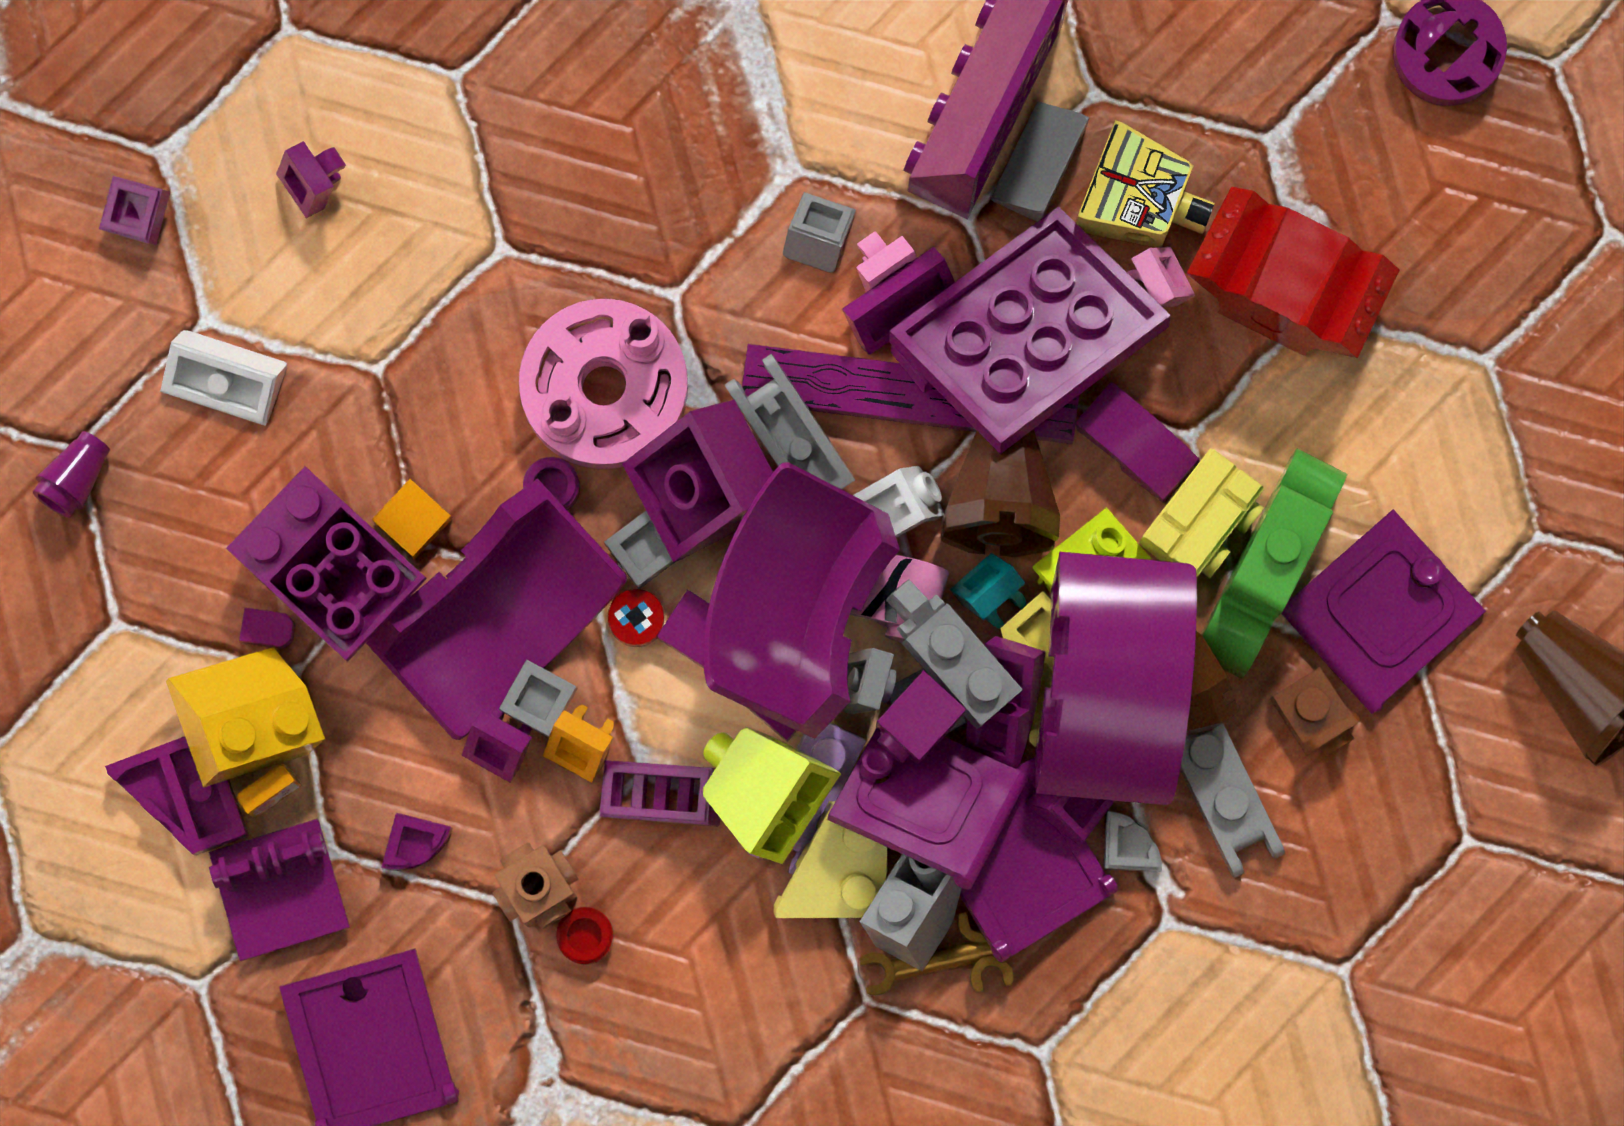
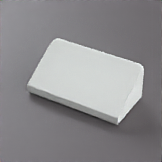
(223, 376)

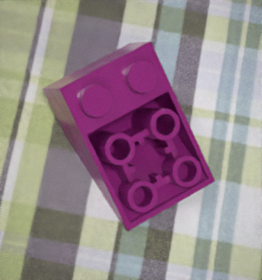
(326, 563)

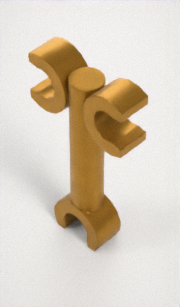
(973, 952)

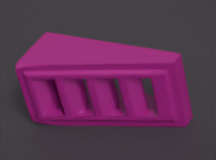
(613, 793)

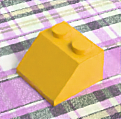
(244, 715)

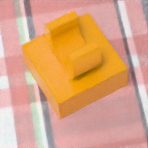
(579, 744)

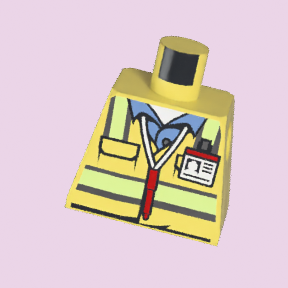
(1140, 192)

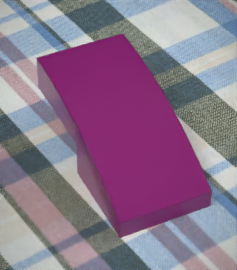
(1137, 442)
(1008, 730)

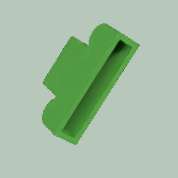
(1272, 561)

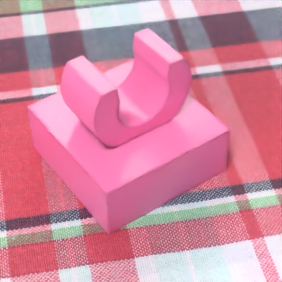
(882, 260)
(1162, 276)

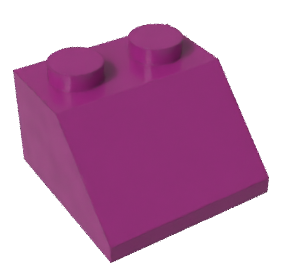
(699, 477)

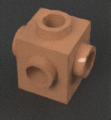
(545, 906)

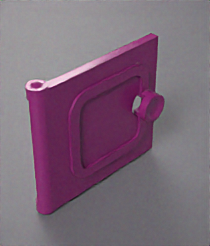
(1374, 619)
(934, 811)
(1033, 880)
(369, 1055)

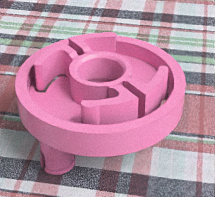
(636, 347)

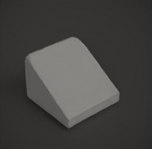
(818, 232)

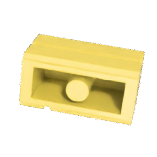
(1204, 514)

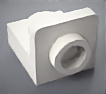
(907, 497)

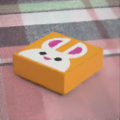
(268, 790)

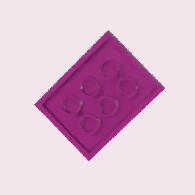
(1029, 329)

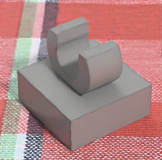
(537, 698)

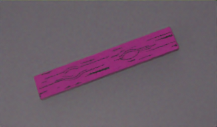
(876, 391)

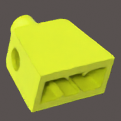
(765, 790)

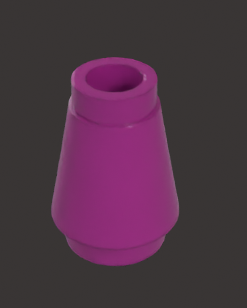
(71, 475)

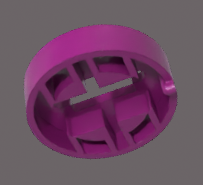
(1437, 86)

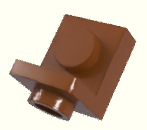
(1315, 714)

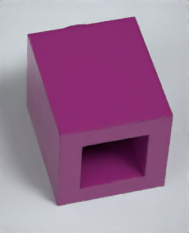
(918, 720)

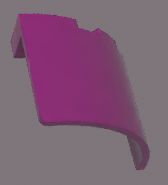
(516, 596)
(786, 597)
(1118, 678)

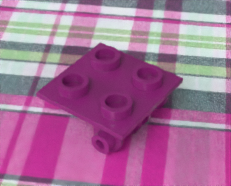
(278, 889)

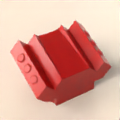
(1291, 276)

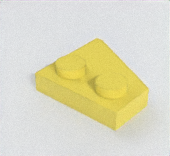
(834, 874)

